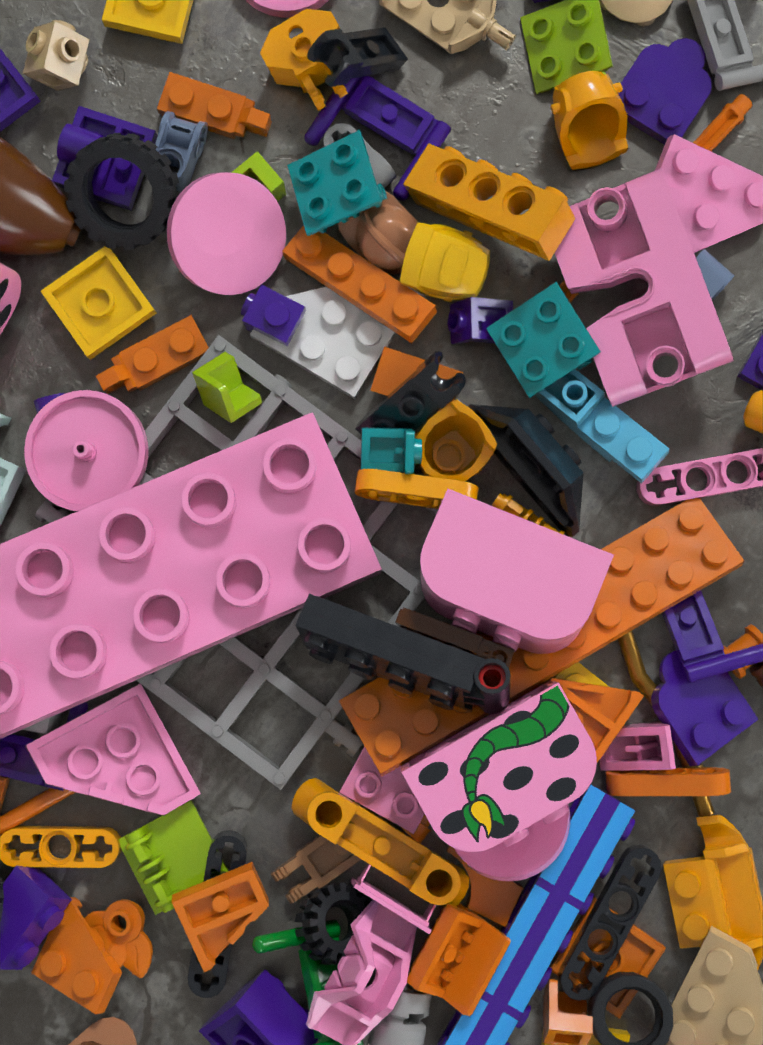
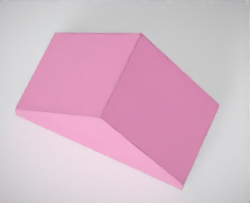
(640, 748)

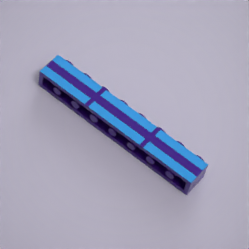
(544, 919)

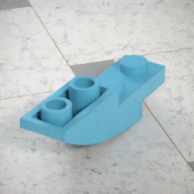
(603, 427)

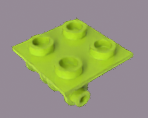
(565, 42)
(169, 855)

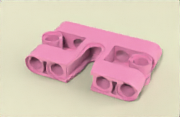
(675, 312)

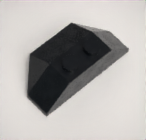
(537, 462)

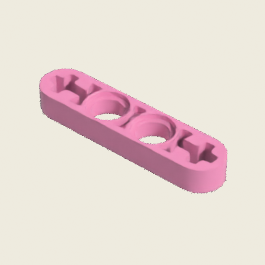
(716, 475)

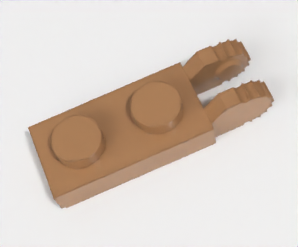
(321, 860)

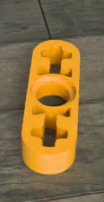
(408, 488)
(29, 835)

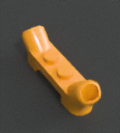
(379, 844)

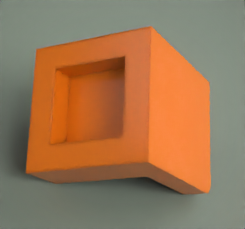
(564, 1018)

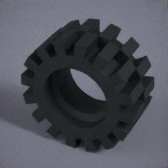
(314, 916)

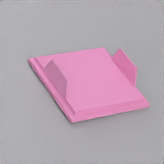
(391, 903)

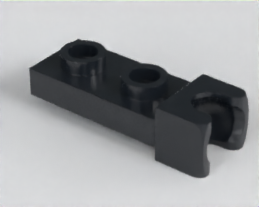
(356, 54)
(415, 398)

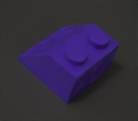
(260, 1016)

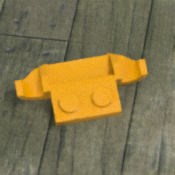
(717, 889)

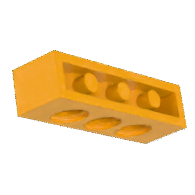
(536, 231)

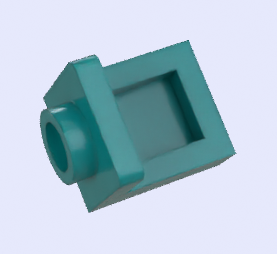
(390, 449)

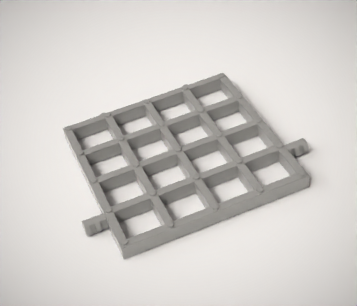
(264, 667)

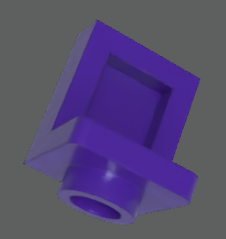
(272, 314)

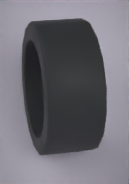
(630, 980)

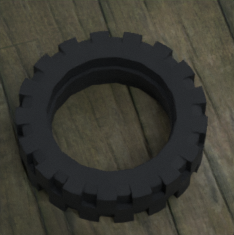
(86, 208)

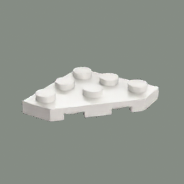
(333, 340)

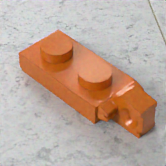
(221, 109)
(155, 357)

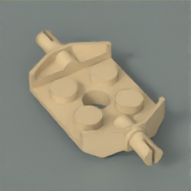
(453, 25)

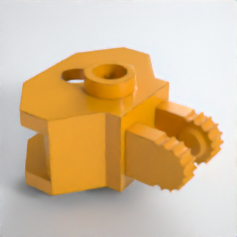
(288, 57)

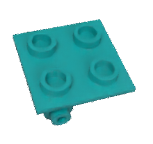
(335, 184)
(543, 340)

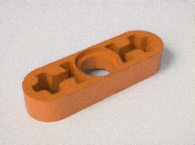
(674, 782)

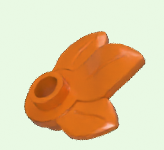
(129, 945)

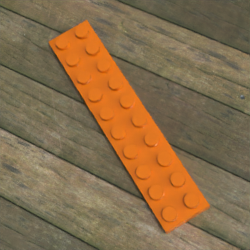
(646, 576)

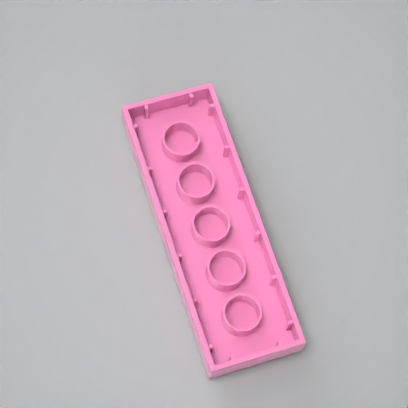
(173, 570)

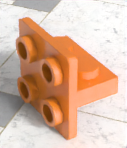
(458, 958)

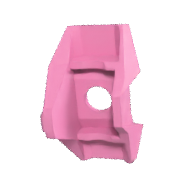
(348, 1007)

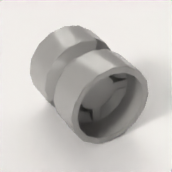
(404, 1022)

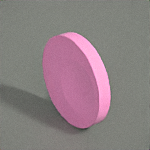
(226, 233)
(85, 449)
(524, 857)

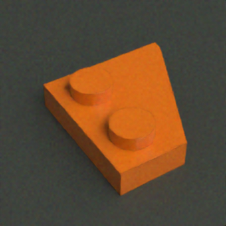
(600, 709)
(220, 910)
(77, 962)

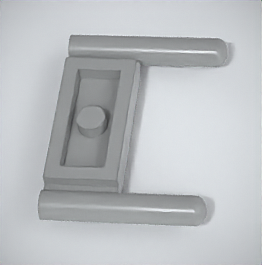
(725, 43)

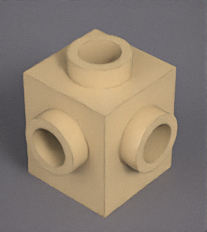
(56, 55)

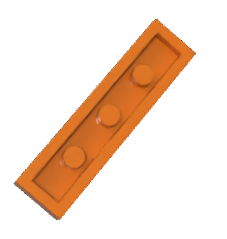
(360, 283)

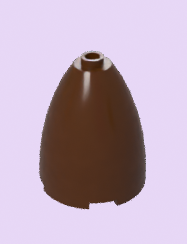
(31, 208)

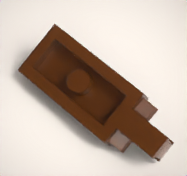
(453, 636)

